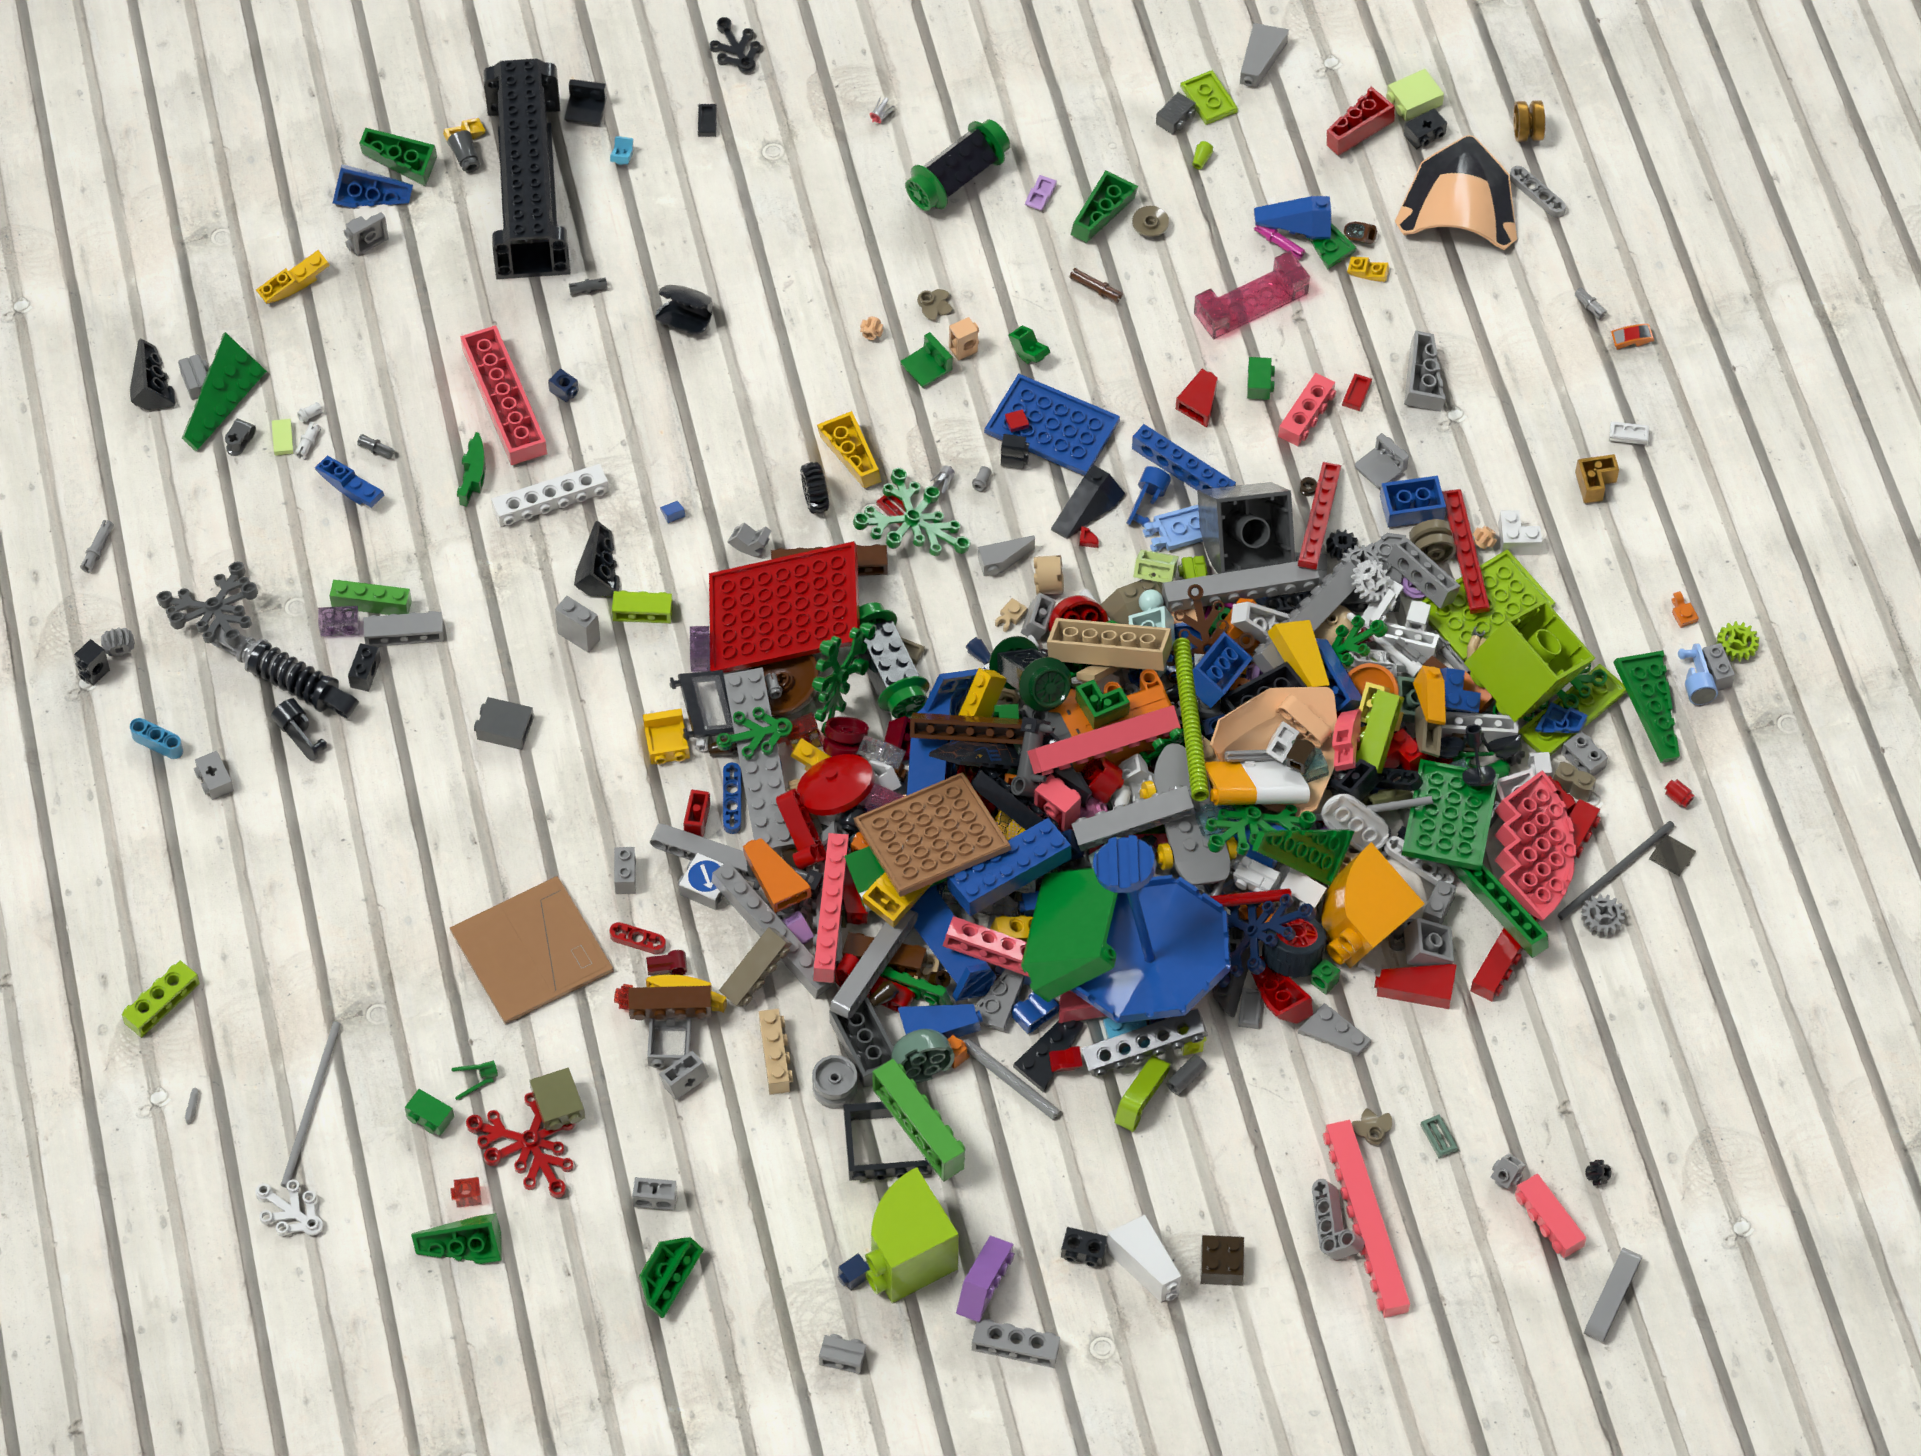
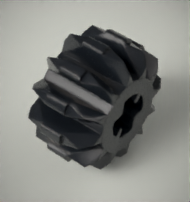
(1339, 543)

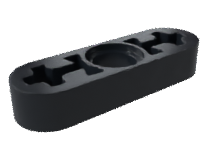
(1409, 779)

